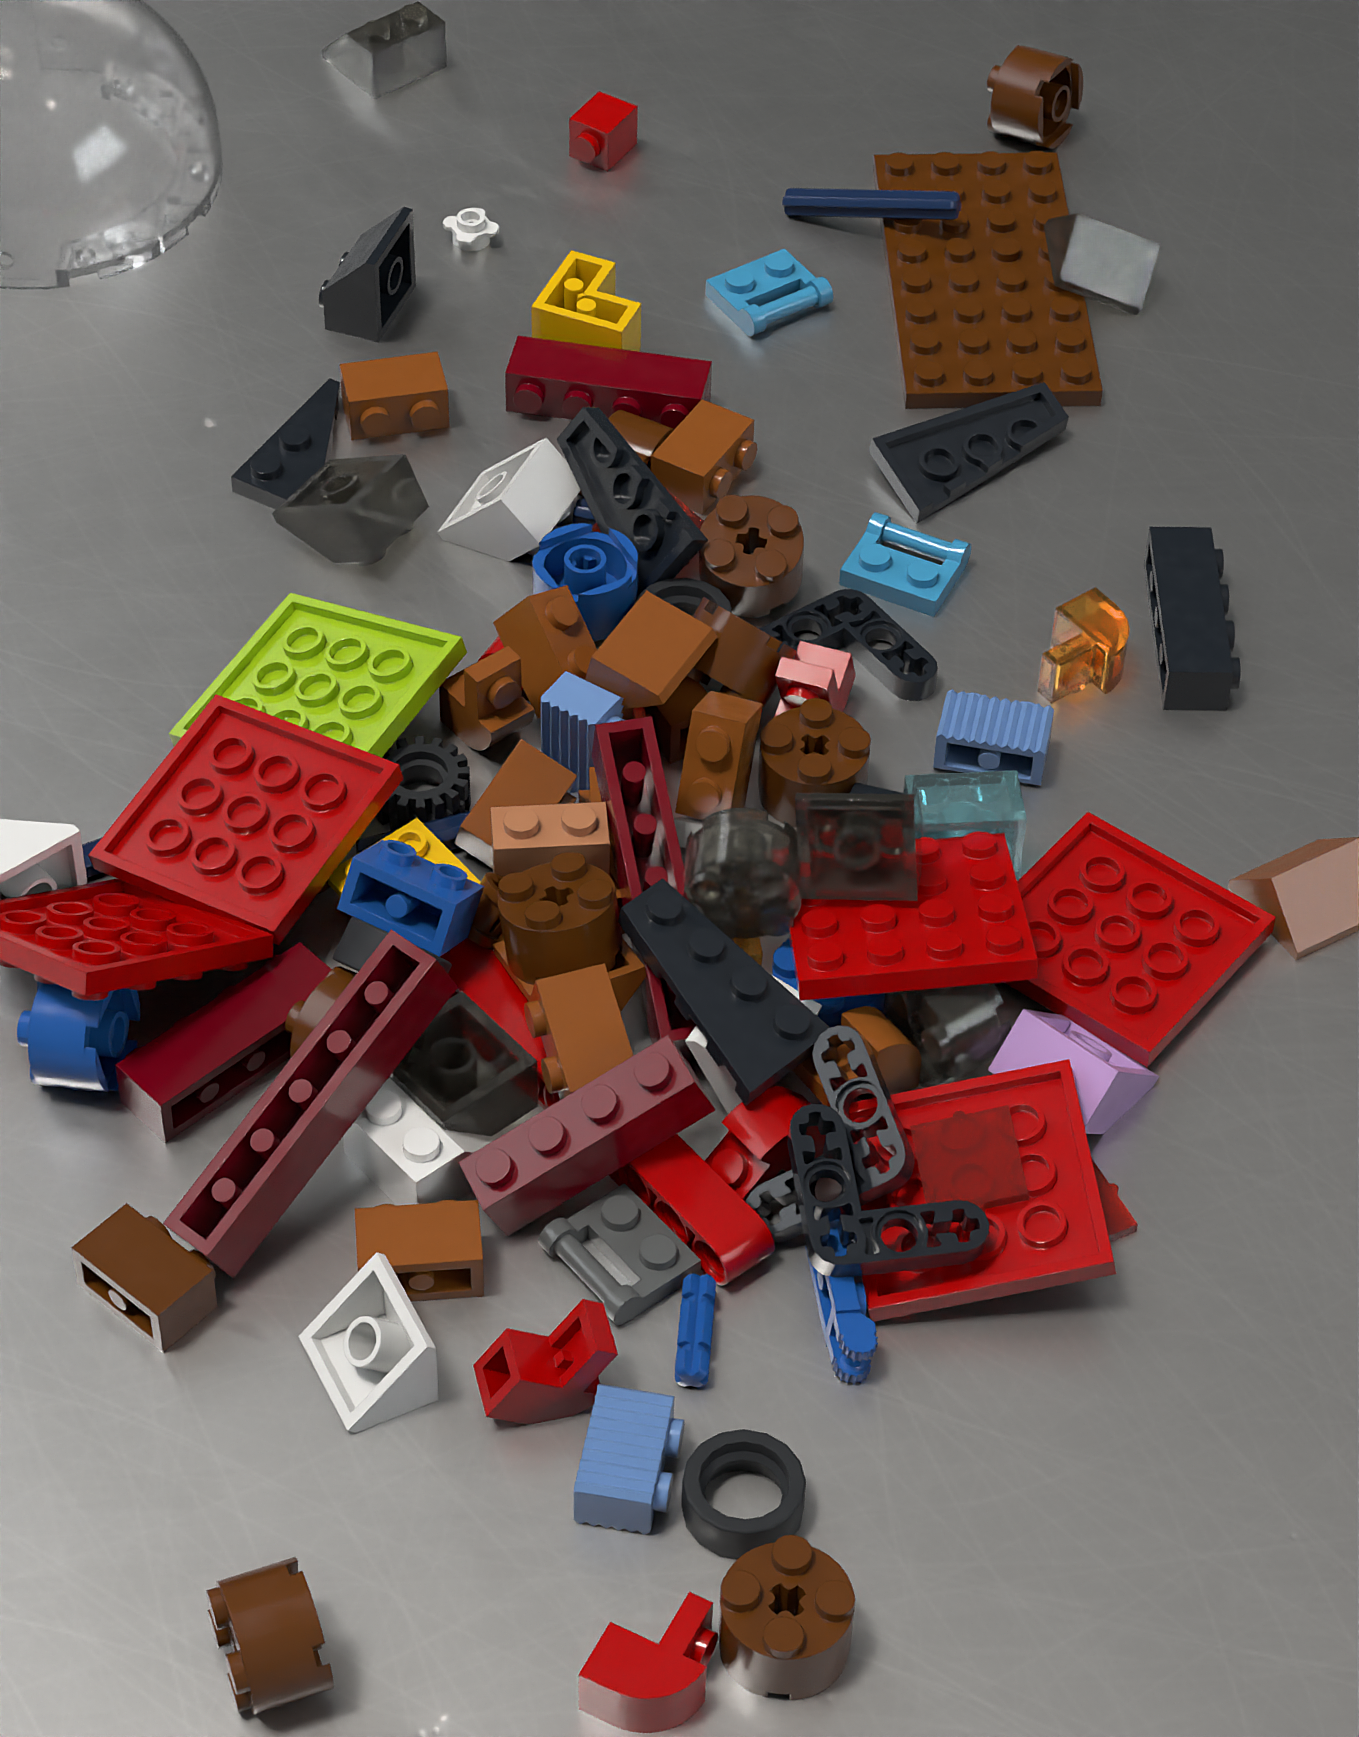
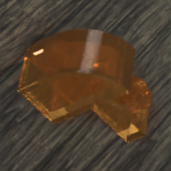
(1086, 647)

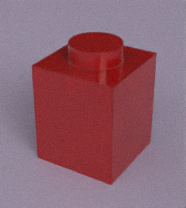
(603, 131)

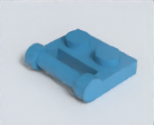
(767, 291)
(901, 576)

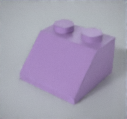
(1104, 1077)

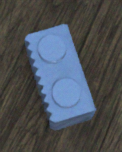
(569, 721)
(993, 736)
(625, 1459)

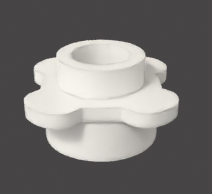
(471, 229)

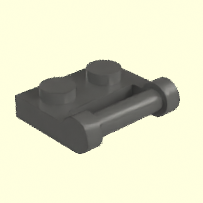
(635, 1245)

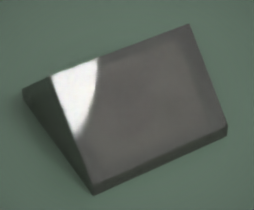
(1100, 261)

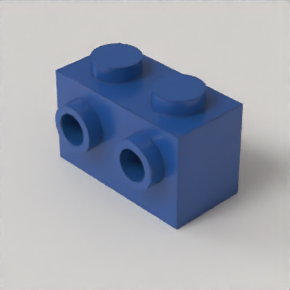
(411, 896)

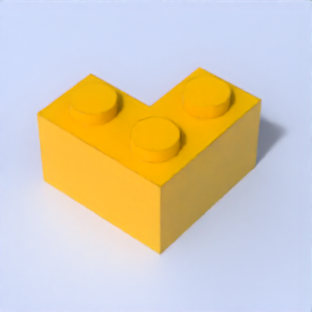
(583, 307)

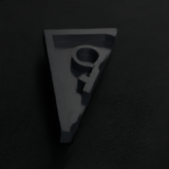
(292, 451)

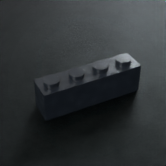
(1189, 619)

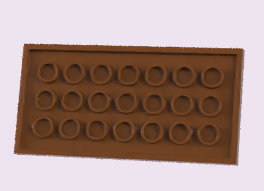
(979, 290)

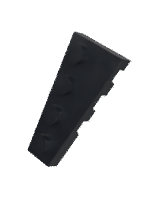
(959, 450)
(629, 497)
(737, 1005)

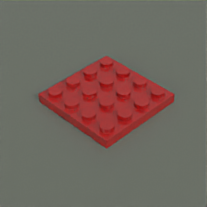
(246, 817)
(957, 934)
(1131, 937)
(120, 938)
(1030, 1243)

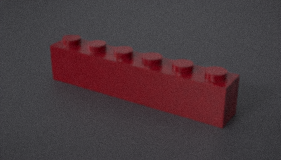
(642, 844)
(311, 1103)

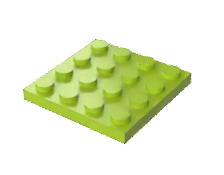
(336, 672)

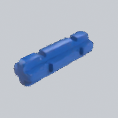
(695, 1330)

